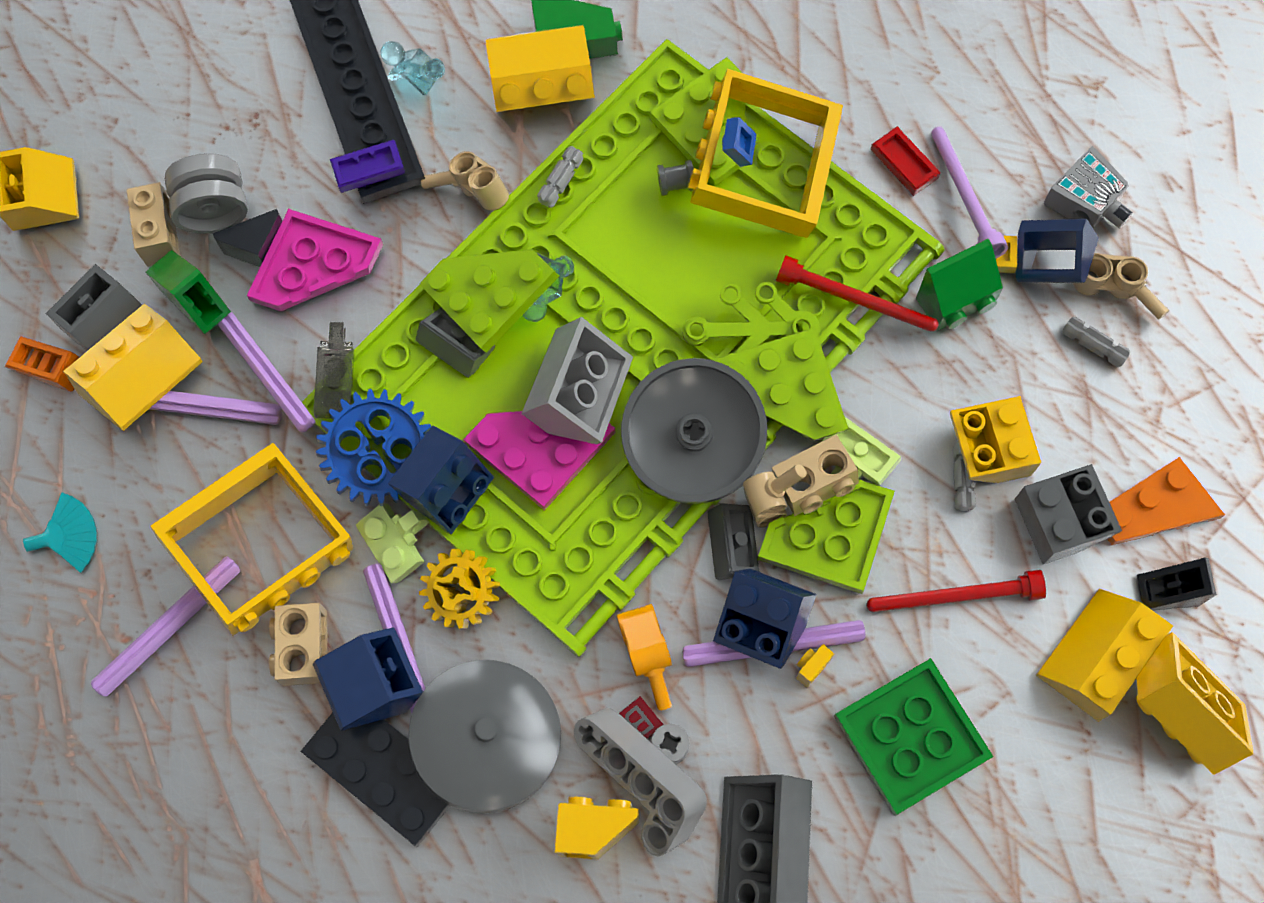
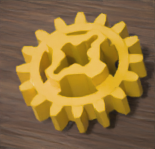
(454, 602)

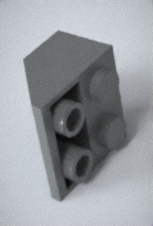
(92, 307)
(1067, 513)

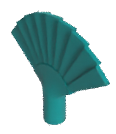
(68, 533)

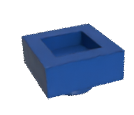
(739, 141)

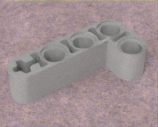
(646, 774)

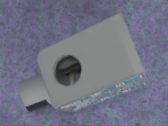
(1090, 191)

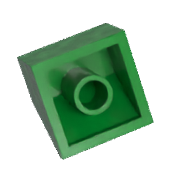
(961, 286)

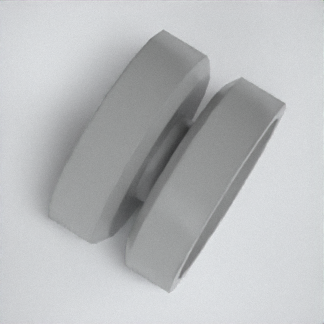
(205, 193)

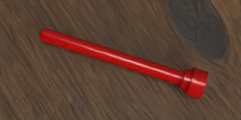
(793, 273)
(1029, 585)

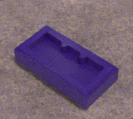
(367, 166)

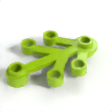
(758, 326)

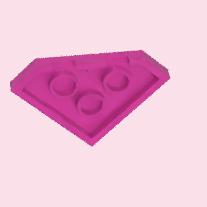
(311, 259)
(529, 456)

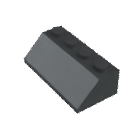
(765, 839)

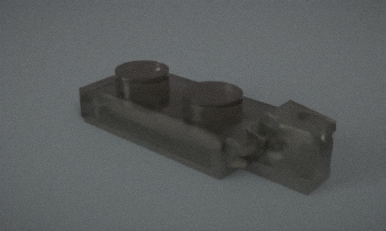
(333, 372)

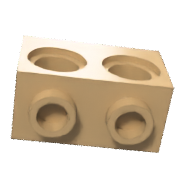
(151, 222)
(822, 485)
(309, 642)

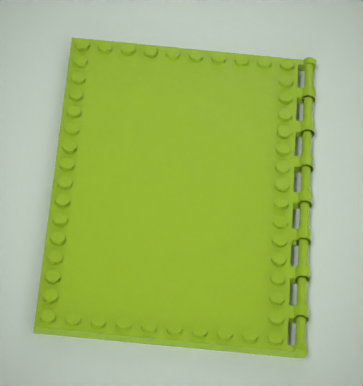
(637, 279)

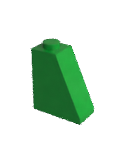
(598, 23)
(188, 291)

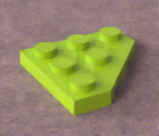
(684, 114)
(489, 291)
(793, 383)
(834, 540)

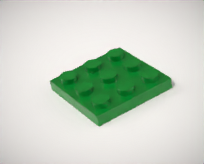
(913, 736)

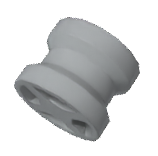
(674, 750)

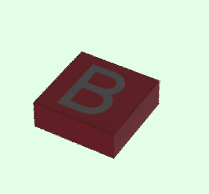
(641, 717)

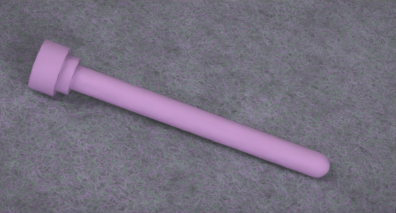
(967, 194)

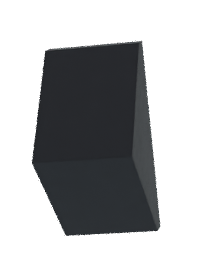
(250, 239)
(1177, 585)

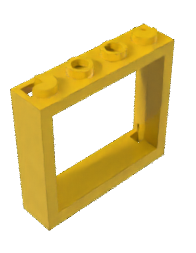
(782, 101)
(224, 493)

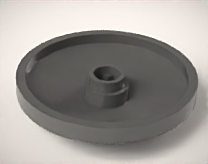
(694, 430)
(484, 736)

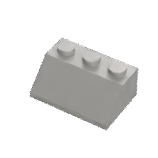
(578, 383)

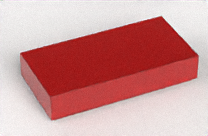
(905, 161)

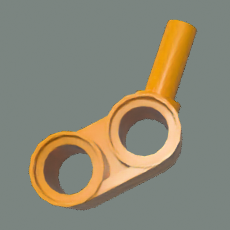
(647, 649)

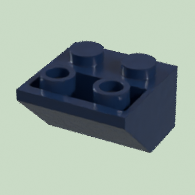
(442, 479)
(763, 617)
(368, 679)

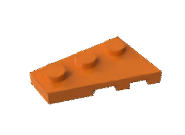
(1162, 503)

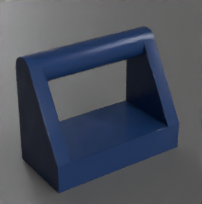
(1055, 235)

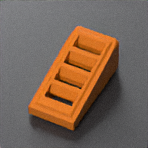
(51, 353)

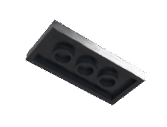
(379, 772)

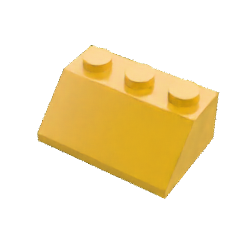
(540, 68)
(132, 367)
(1104, 652)
(1194, 706)

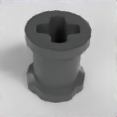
(674, 177)

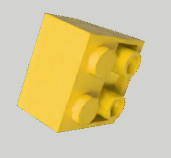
(36, 188)
(996, 441)
(591, 829)

